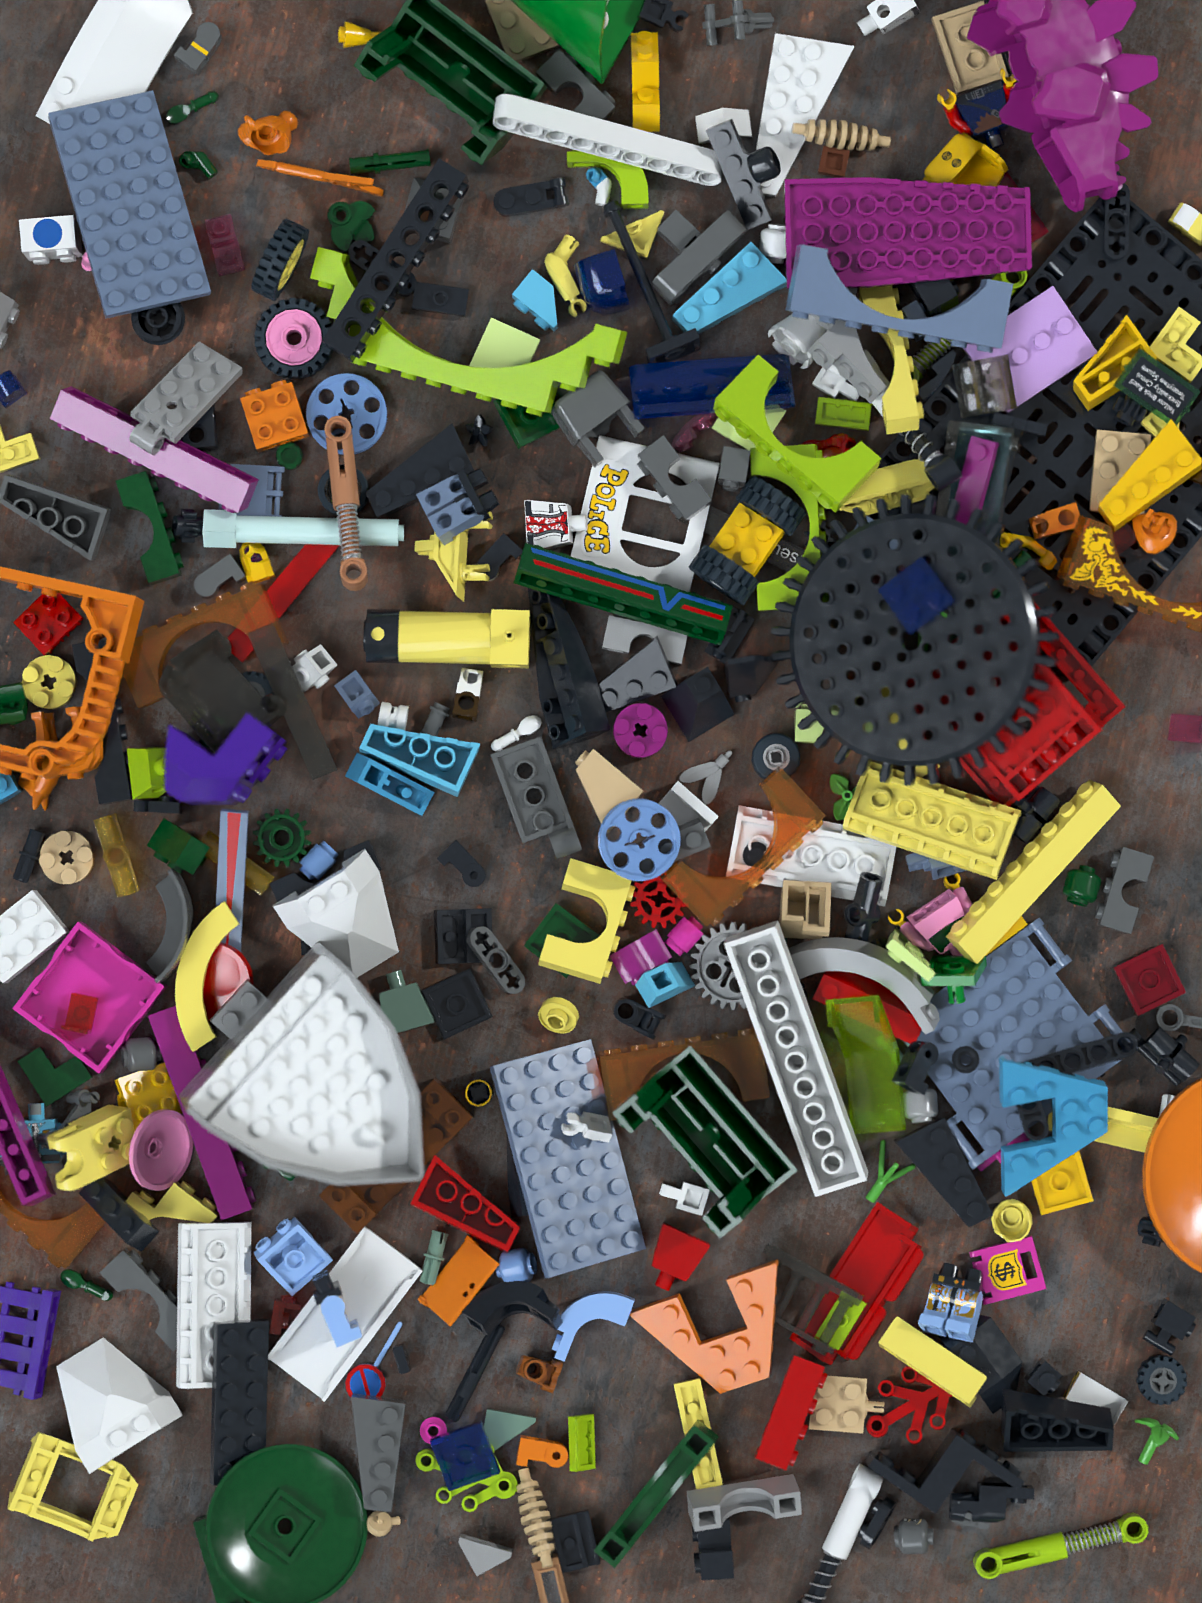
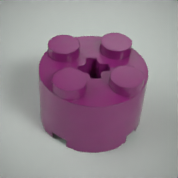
(644, 716)

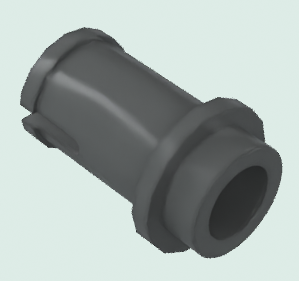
(435, 719)

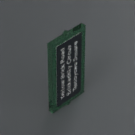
(1156, 387)

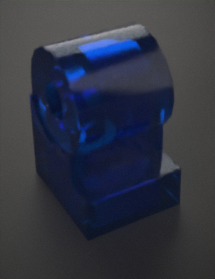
(10, 388)

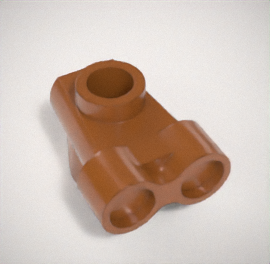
(545, 1372)

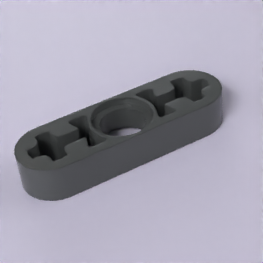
(501, 980)

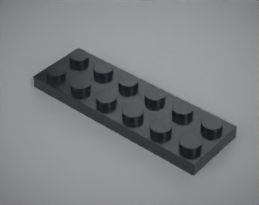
(238, 1392)

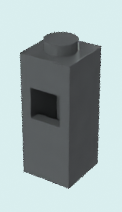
(680, 234)

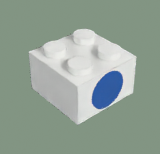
(51, 239)

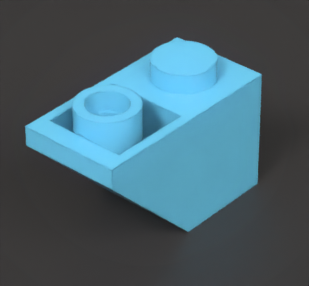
(538, 298)
(664, 983)

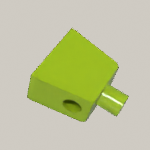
(147, 771)

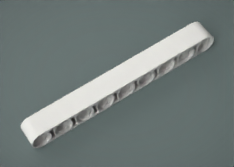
(606, 139)

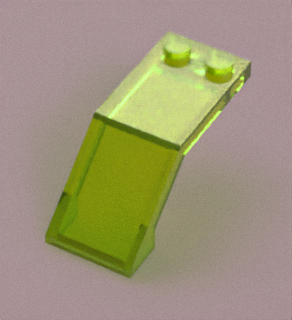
(870, 1063)

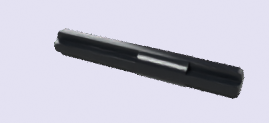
(473, 1374)

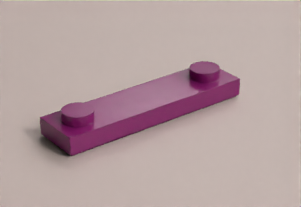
(975, 476)

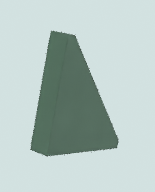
(504, 1426)

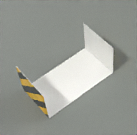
(1087, 1391)

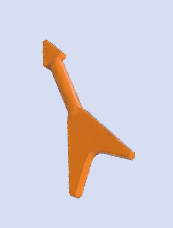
(354, 182)

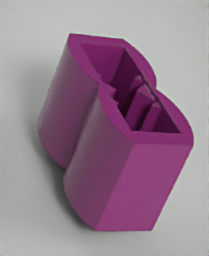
(641, 957)

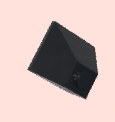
(698, 704)

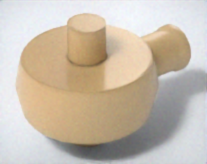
(380, 1523)

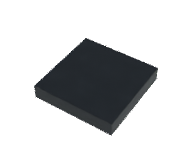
(457, 1003)

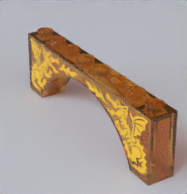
(1095, 564)

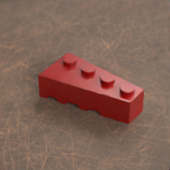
(462, 1206)
(790, 1413)

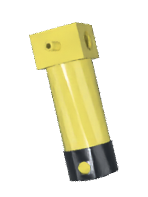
(448, 637)

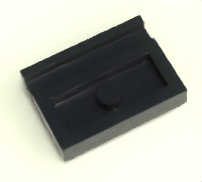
(575, 1541)

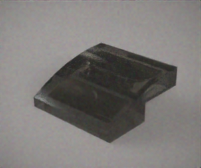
(984, 386)

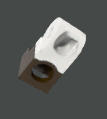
(468, 695)

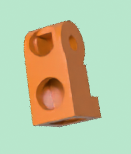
(1054, 521)
(543, 1450)

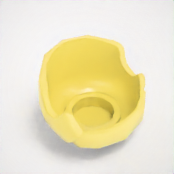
(1011, 1220)

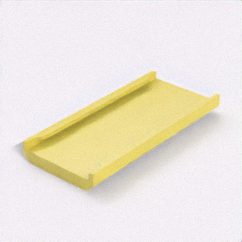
(932, 821)

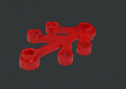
(917, 1402)

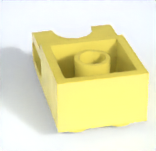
(93, 1146)

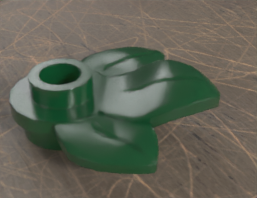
(354, 226)

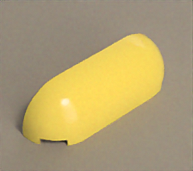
(890, 484)

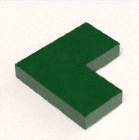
(53, 1082)

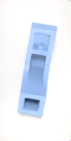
(592, 1306)

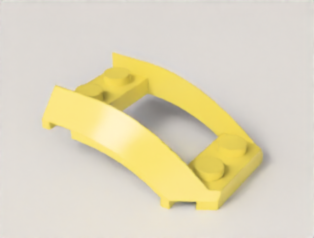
(35, 1477)

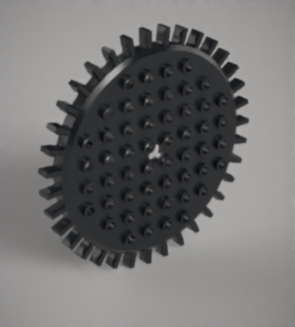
(996, 703)

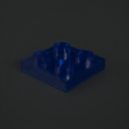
(916, 595)
(465, 1456)

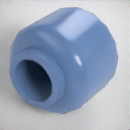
(516, 1265)

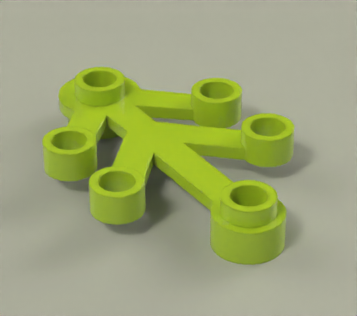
(489, 1492)

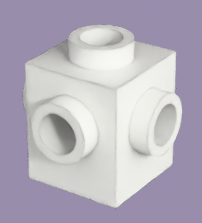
(313, 667)

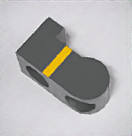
(201, 49)

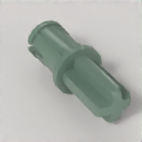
(433, 1257)

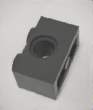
(733, 468)

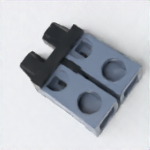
(456, 505)

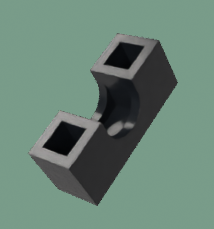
(118, 1214)

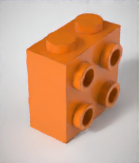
(274, 416)

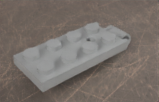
(191, 387)

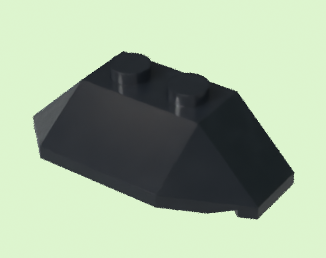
(992, 1357)

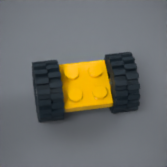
(747, 539)

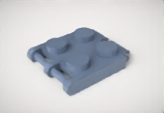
(263, 495)

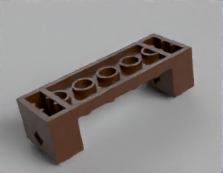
(440, 1121)

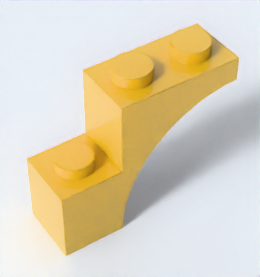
(645, 81)

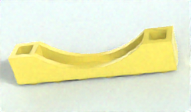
(899, 402)

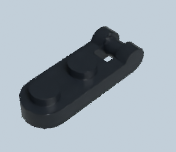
(531, 198)

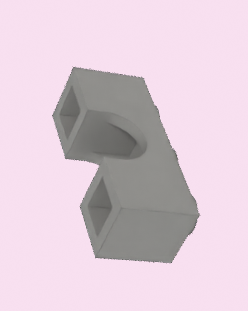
(622, 631)

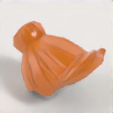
(268, 133)

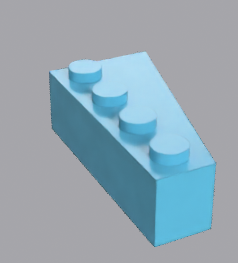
(736, 286)
(425, 757)

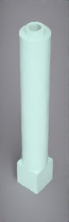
(227, 529)

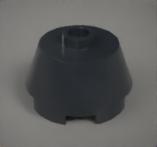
(159, 324)

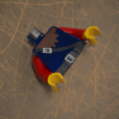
(978, 111)

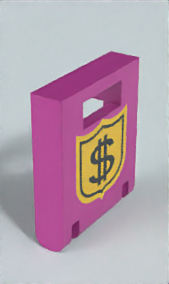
(1005, 1272)

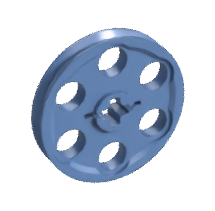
(352, 402)
(649, 846)

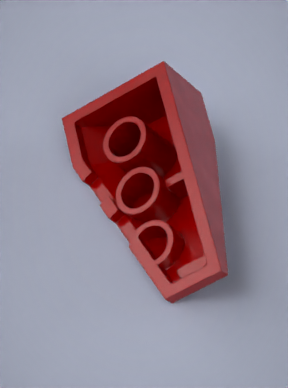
(849, 985)

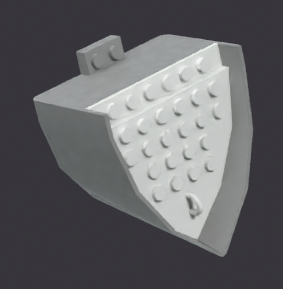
(312, 1080)

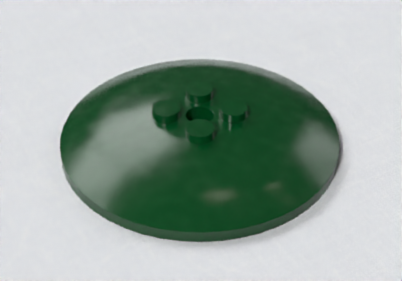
(324, 1534)

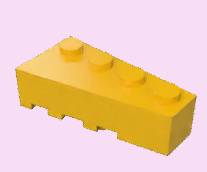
(1155, 473)

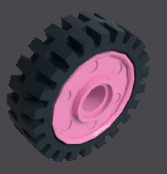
(273, 333)

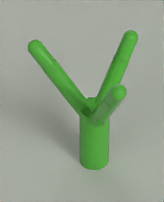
(883, 1179)

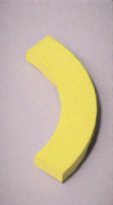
(192, 974)

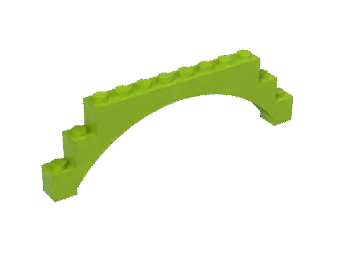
(526, 385)

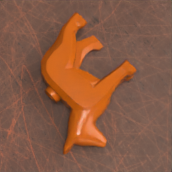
(46, 731)

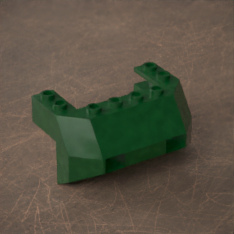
(453, 66)
(711, 1134)

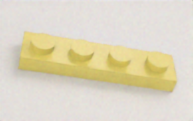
(693, 1408)

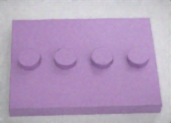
(1041, 345)

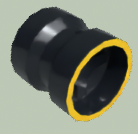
(478, 1092)

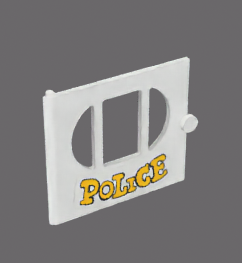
(606, 506)

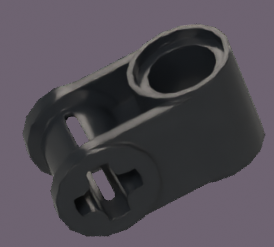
(640, 1017)

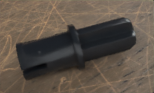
(28, 856)

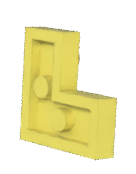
(1171, 345)
(17, 451)

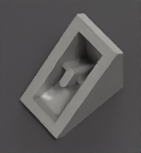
(482, 1553)

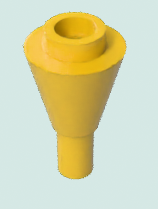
(354, 35)

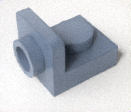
(357, 694)

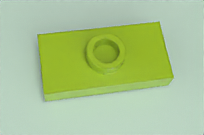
(843, 413)
(845, 1326)
(581, 1442)

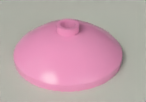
(160, 1150)

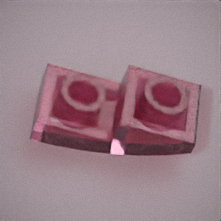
(224, 245)
(686, 436)

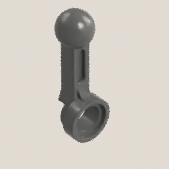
(1183, 1020)

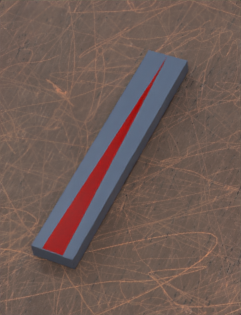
(232, 868)

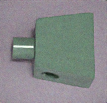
(404, 1004)

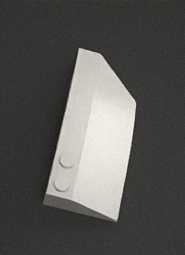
(116, 52)

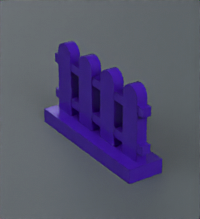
(40, 1329)

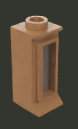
(550, 1581)

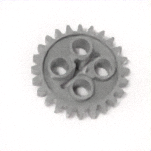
(712, 953)

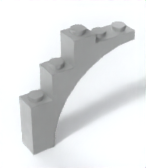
(843, 349)

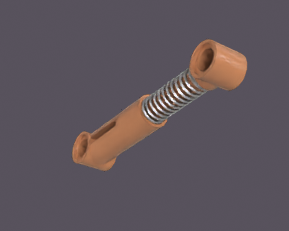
(345, 501)

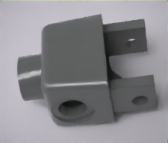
(590, 411)

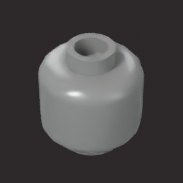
(921, 1107)

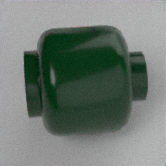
(1081, 886)

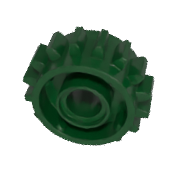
(271, 827)

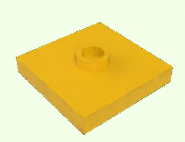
(1062, 1186)

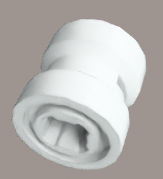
(393, 716)

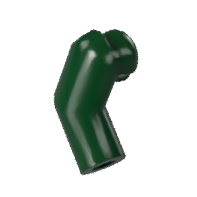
(198, 160)

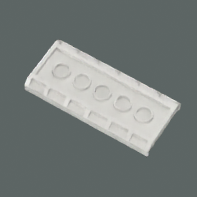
(824, 856)
(372, 1285)
(211, 1289)

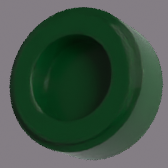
(289, 456)

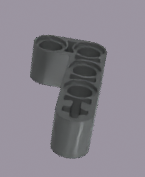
(698, 257)

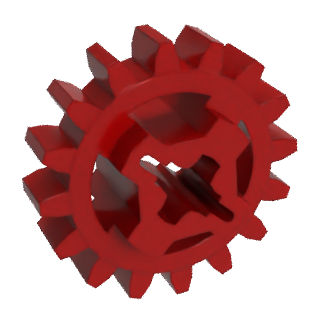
(656, 911)

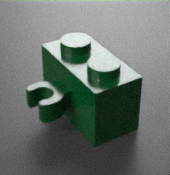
(177, 847)

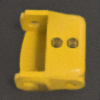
(966, 163)

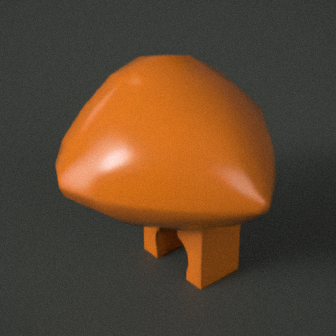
(1154, 530)

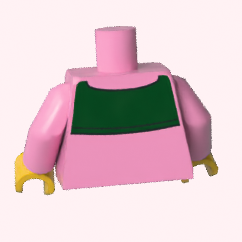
(934, 920)

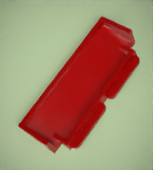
(879, 1268)

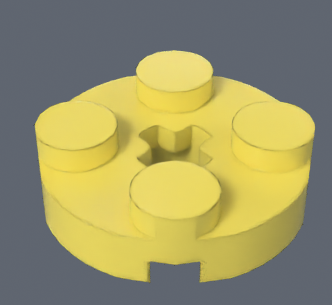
(54, 667)

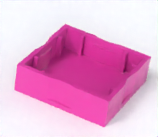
(94, 968)

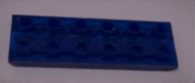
(693, 385)

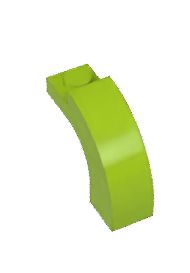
(631, 178)

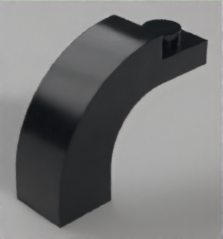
(510, 1298)

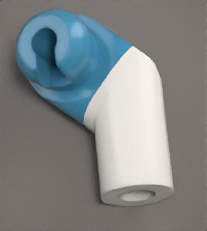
(601, 182)

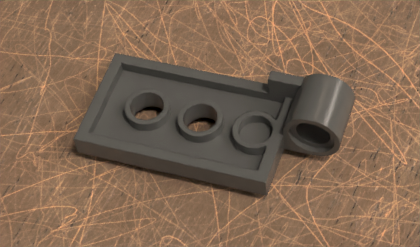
(551, 813)

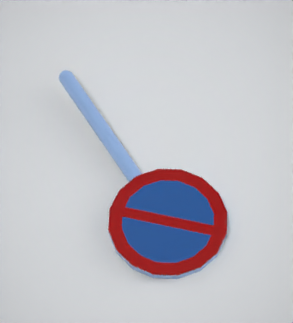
(367, 1378)

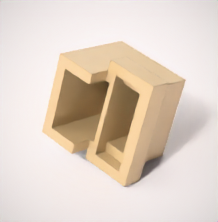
(805, 909)

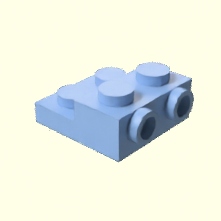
(291, 1255)

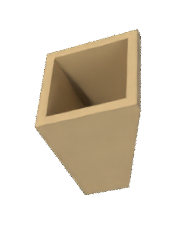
(604, 784)

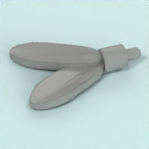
(711, 771)

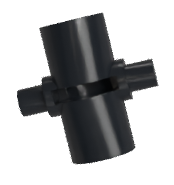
(1035, 812)
(1169, 1056)

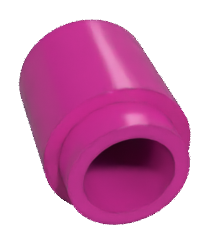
(684, 935)

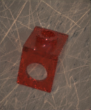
(81, 1013)

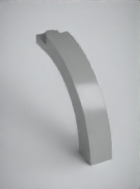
(871, 962)

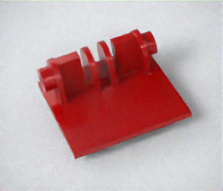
(48, 622)

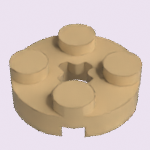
(63, 842)

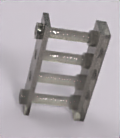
(823, 1286)

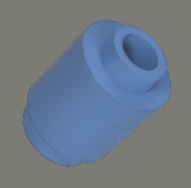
(318, 861)

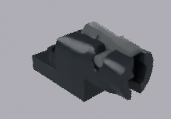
(987, 1505)

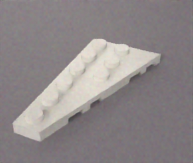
(796, 90)

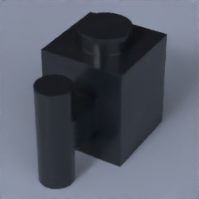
(1171, 1321)

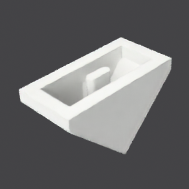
(739, 116)

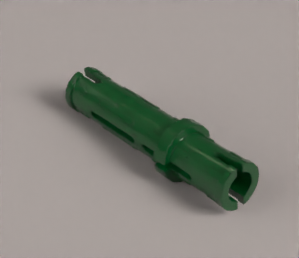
(389, 162)

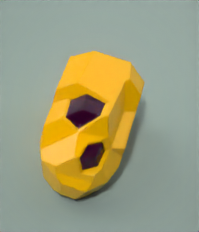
(256, 562)

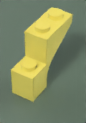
(177, 1203)

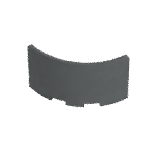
(178, 926)

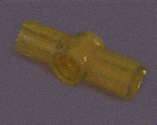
(122, 872)
(255, 876)

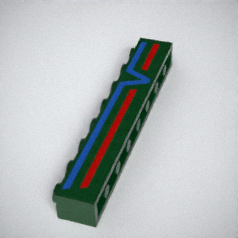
(623, 594)

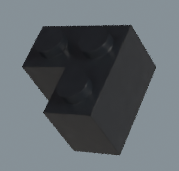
(715, 1553)

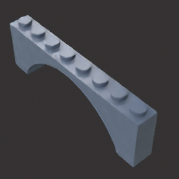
(820, 293)

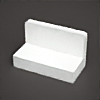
(687, 807)

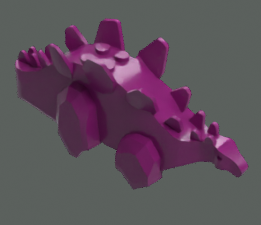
(1069, 86)

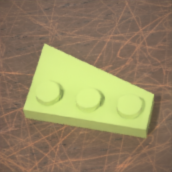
(902, 950)

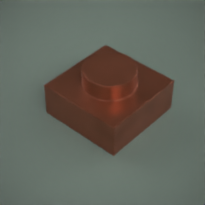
(833, 162)

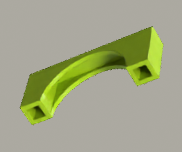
(828, 478)
(775, 591)

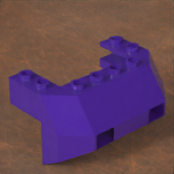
(203, 778)

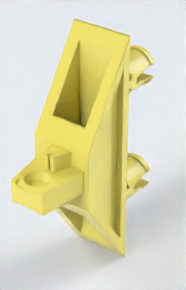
(453, 558)

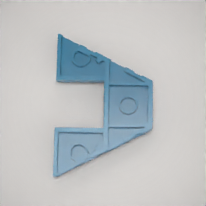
(1077, 1118)

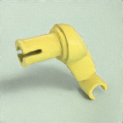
(560, 275)

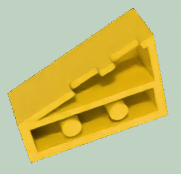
(1097, 378)

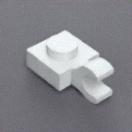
(832, 383)
(592, 1125)
(689, 1197)

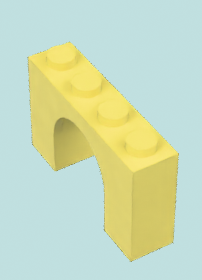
(591, 958)

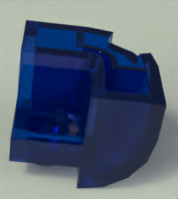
(602, 283)

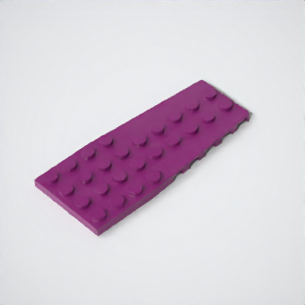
(908, 229)

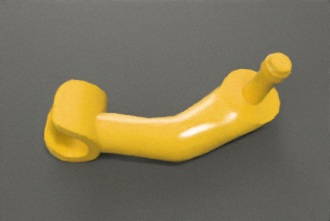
(1047, 558)

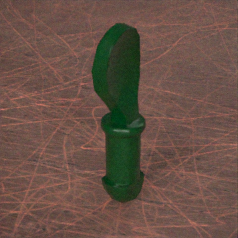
(180, 112)
(75, 1280)

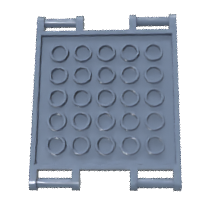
(1014, 1013)

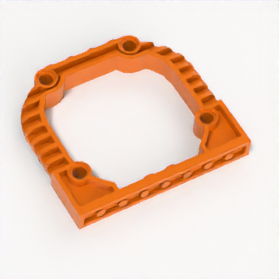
(110, 616)

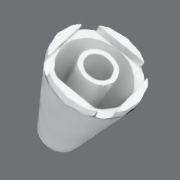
(795, 338)

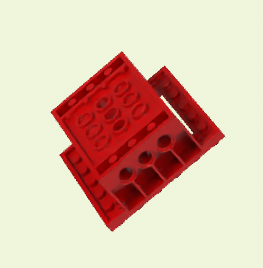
(1055, 733)

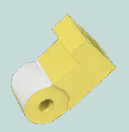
(1188, 222)

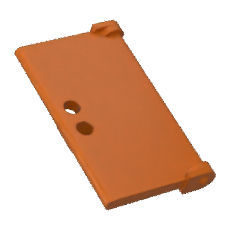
(466, 1267)

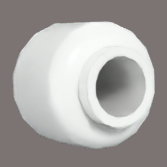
(773, 243)

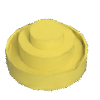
(558, 1015)

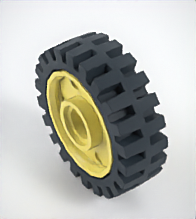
(280, 259)

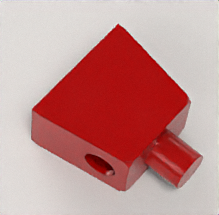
(676, 1255)

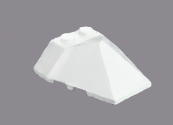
(345, 915)
(111, 1403)

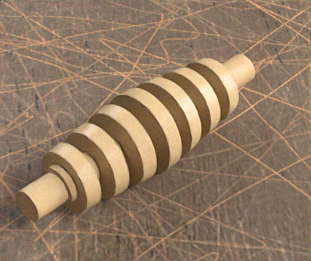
(842, 135)
(535, 1518)

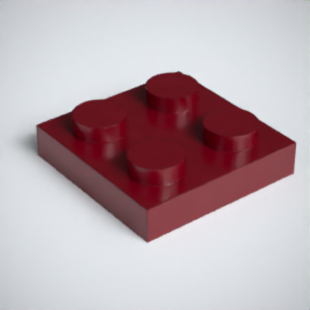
(1149, 979)

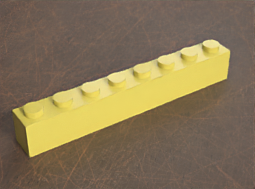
(1033, 871)

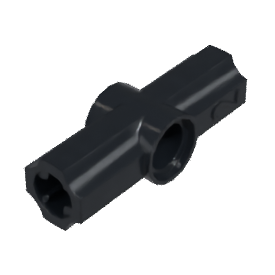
(864, 909)

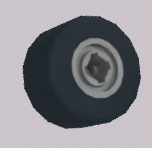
(766, 759)

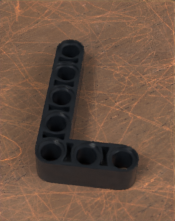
(1086, 1062)

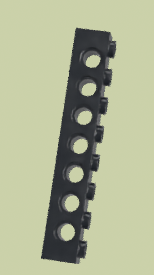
(440, 177)

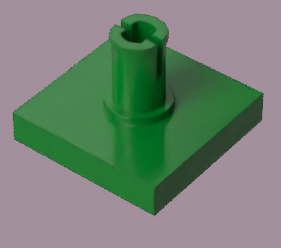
(954, 973)

